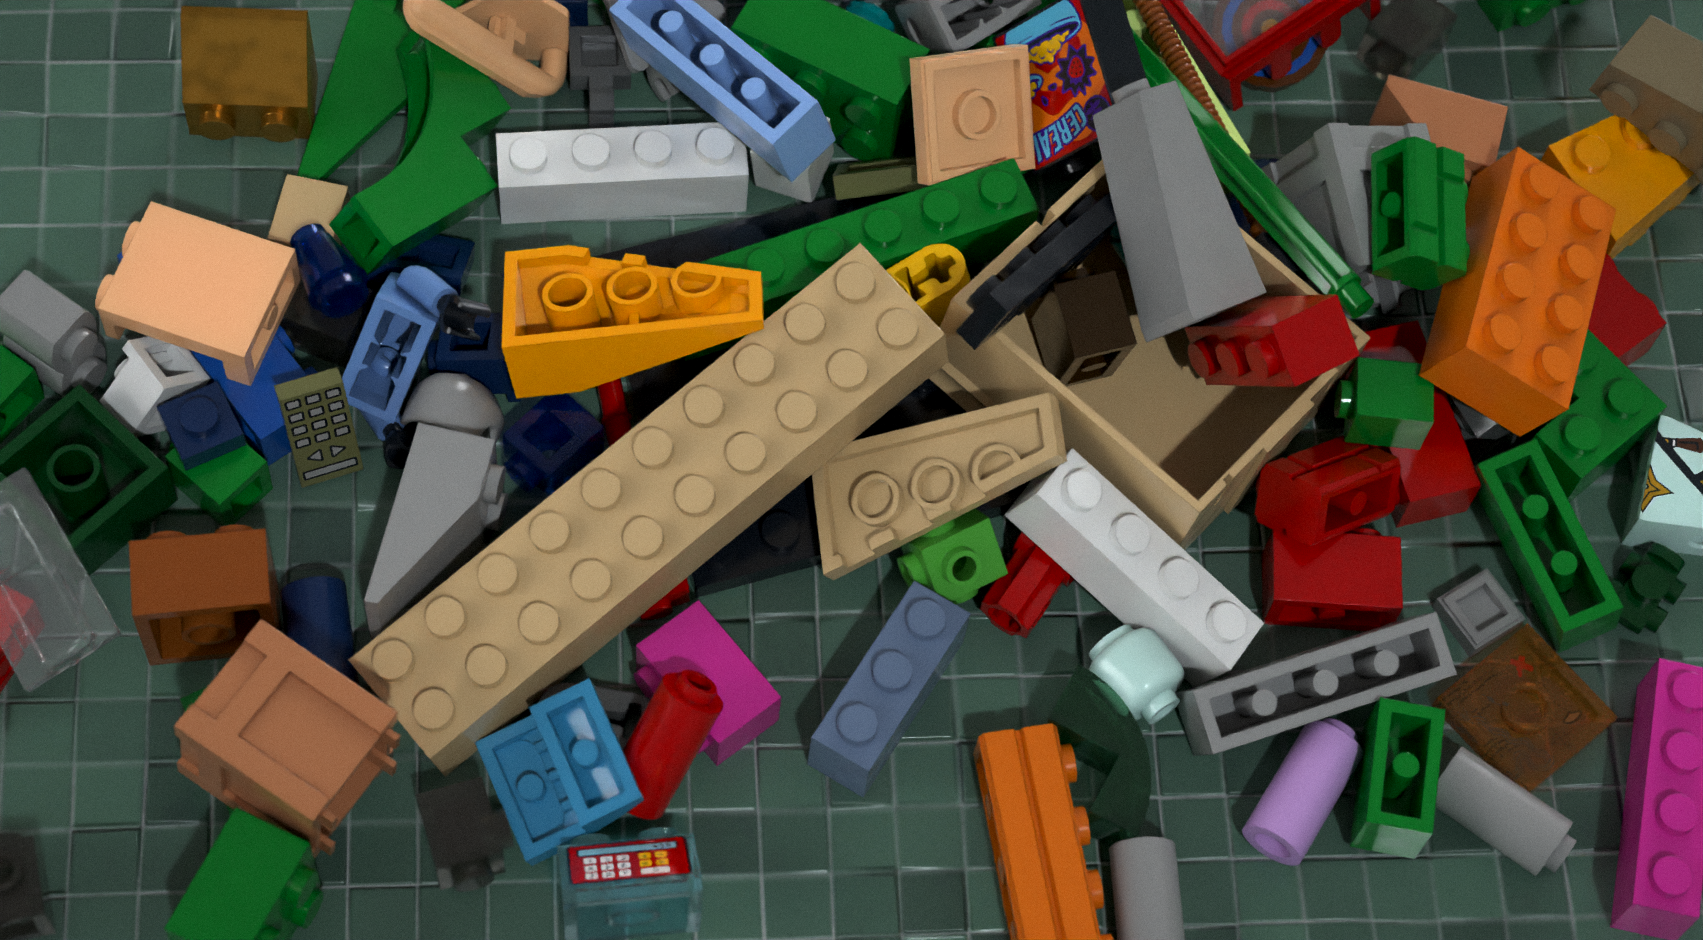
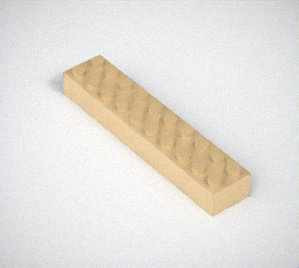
(652, 508)

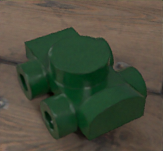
(1649, 581)

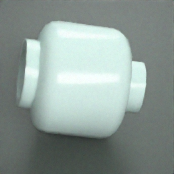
(1139, 671)

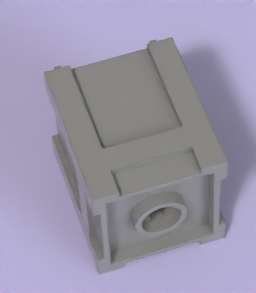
(1332, 189)

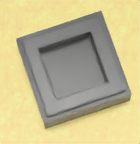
(1478, 612)

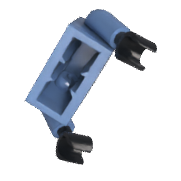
(395, 346)

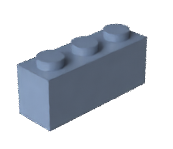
(888, 689)

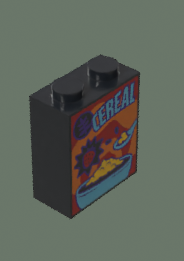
(1075, 62)

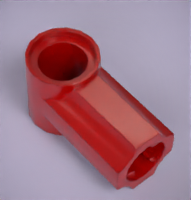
(1027, 590)

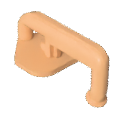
(500, 39)

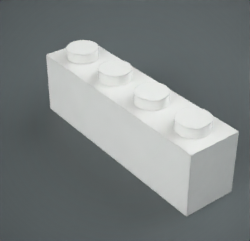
(620, 172)
(1134, 567)

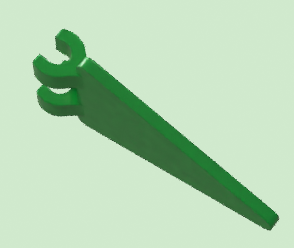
(362, 87)

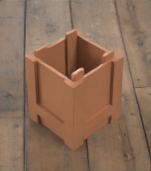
(286, 738)

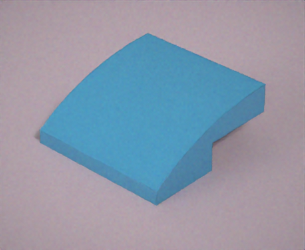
(560, 772)

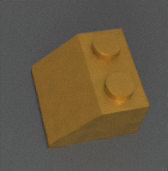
(248, 73)

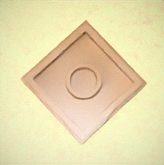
(971, 111)

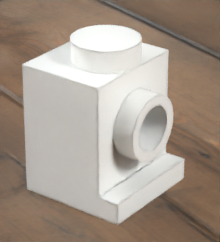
(150, 378)

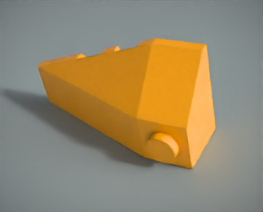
(596, 319)

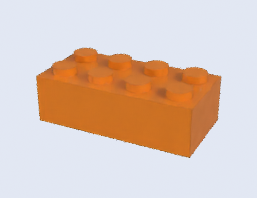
(1520, 315)

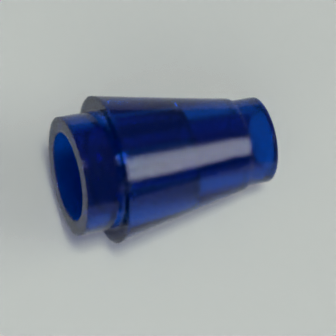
(328, 272)

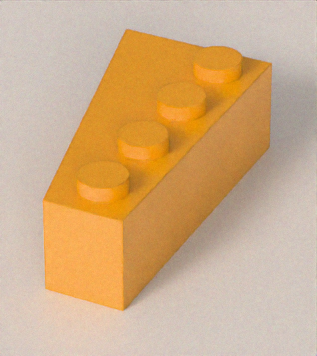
(1624, 171)

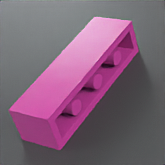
(1663, 807)

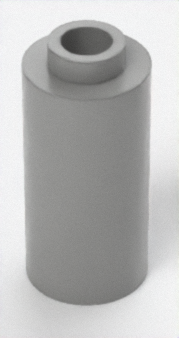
(1503, 813)
(1146, 889)

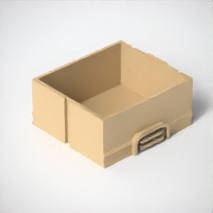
(1153, 424)

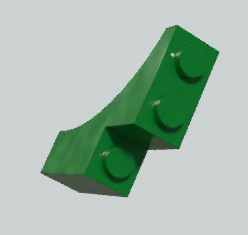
(436, 172)

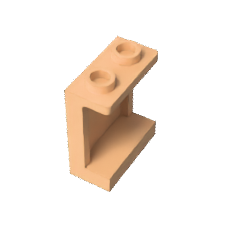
(200, 288)

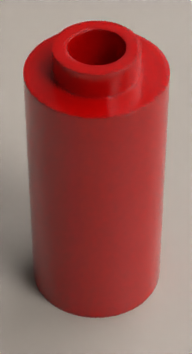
(670, 737)

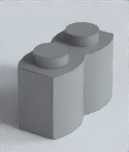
(51, 335)

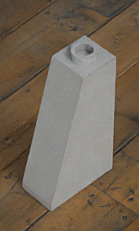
(1171, 212)

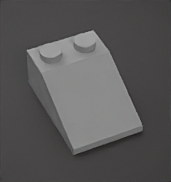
(437, 520)

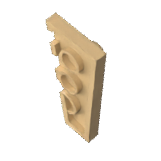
(924, 475)

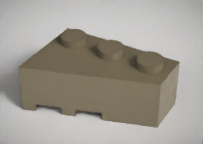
(1659, 90)

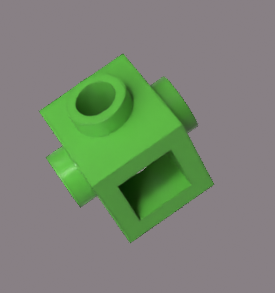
(954, 558)

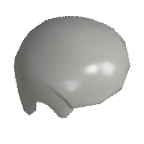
(455, 404)

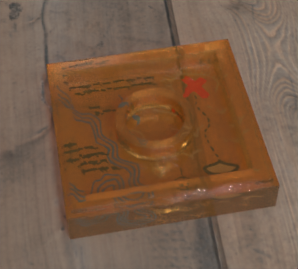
(1525, 710)

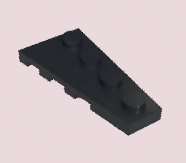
(1033, 275)

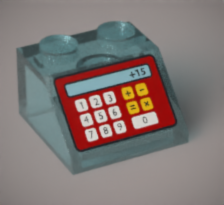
(630, 885)

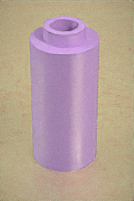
(1304, 791)

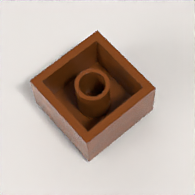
(201, 592)

